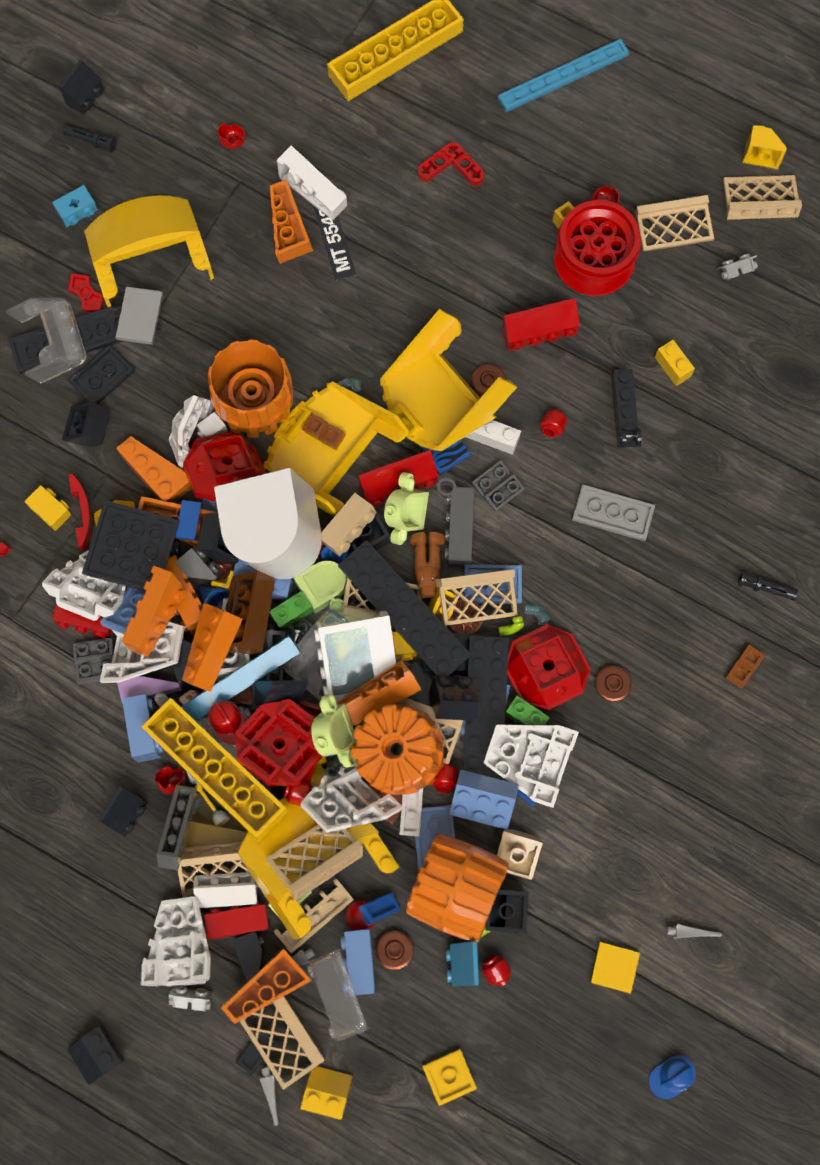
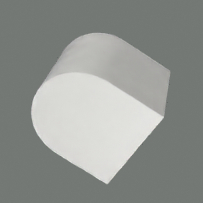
(271, 522)

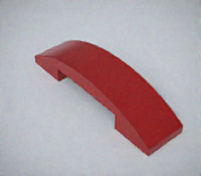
(83, 533)

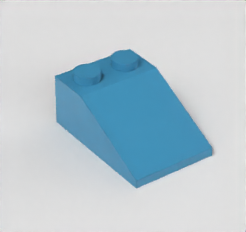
(463, 964)

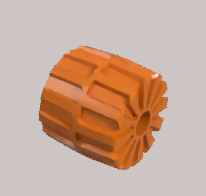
(249, 369)
(420, 755)
(457, 887)

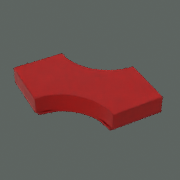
(80, 286)

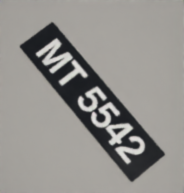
(335, 245)

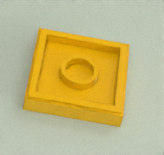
(615, 967)
(449, 1077)

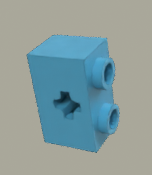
(75, 206)

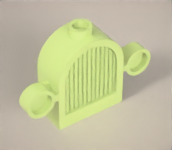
(405, 509)
(323, 585)
(334, 731)

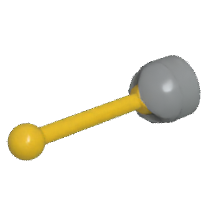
(219, 816)

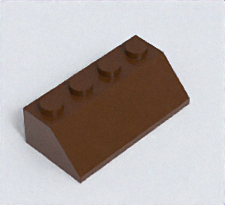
(250, 600)

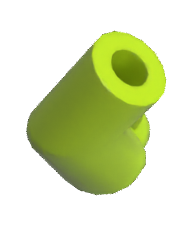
(512, 629)

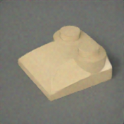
(520, 851)

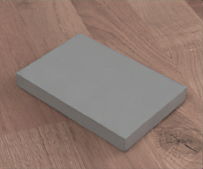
(139, 315)

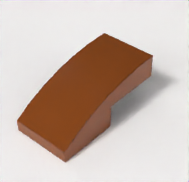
(324, 432)
(745, 666)

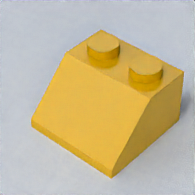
(764, 148)
(326, 1092)

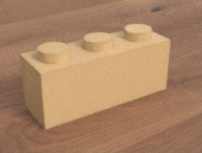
(347, 524)

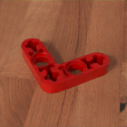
(449, 159)

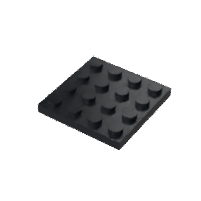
(129, 545)

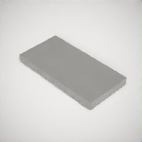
(613, 512)

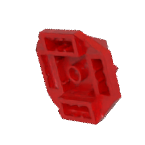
(220, 461)
(543, 687)
(274, 724)

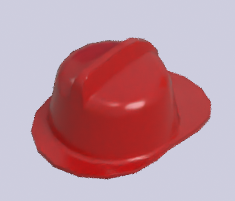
(226, 721)

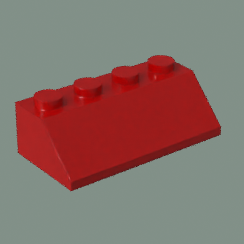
(540, 324)
(381, 482)

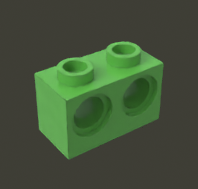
(291, 611)
(525, 714)

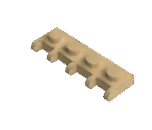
(319, 915)

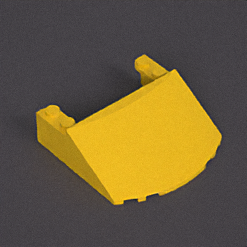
(142, 228)
(432, 395)
(319, 463)
(288, 829)

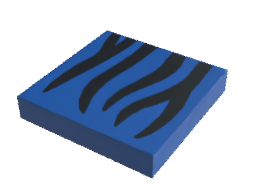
(449, 457)

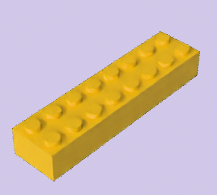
(395, 47)
(215, 769)

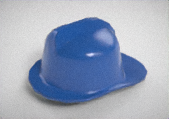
(672, 1077)

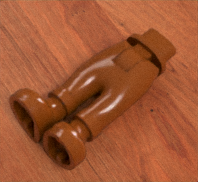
(427, 572)

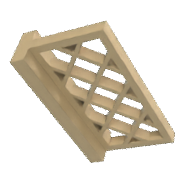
(671, 208)
(763, 208)
(477, 580)
(355, 613)
(456, 724)
(213, 854)
(321, 872)
(299, 1032)

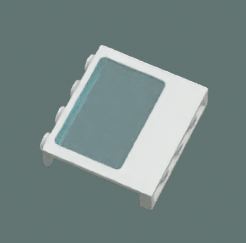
(354, 653)

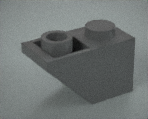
(197, 565)

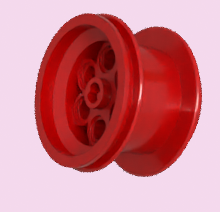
(602, 225)

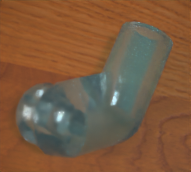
(351, 382)
(539, 612)

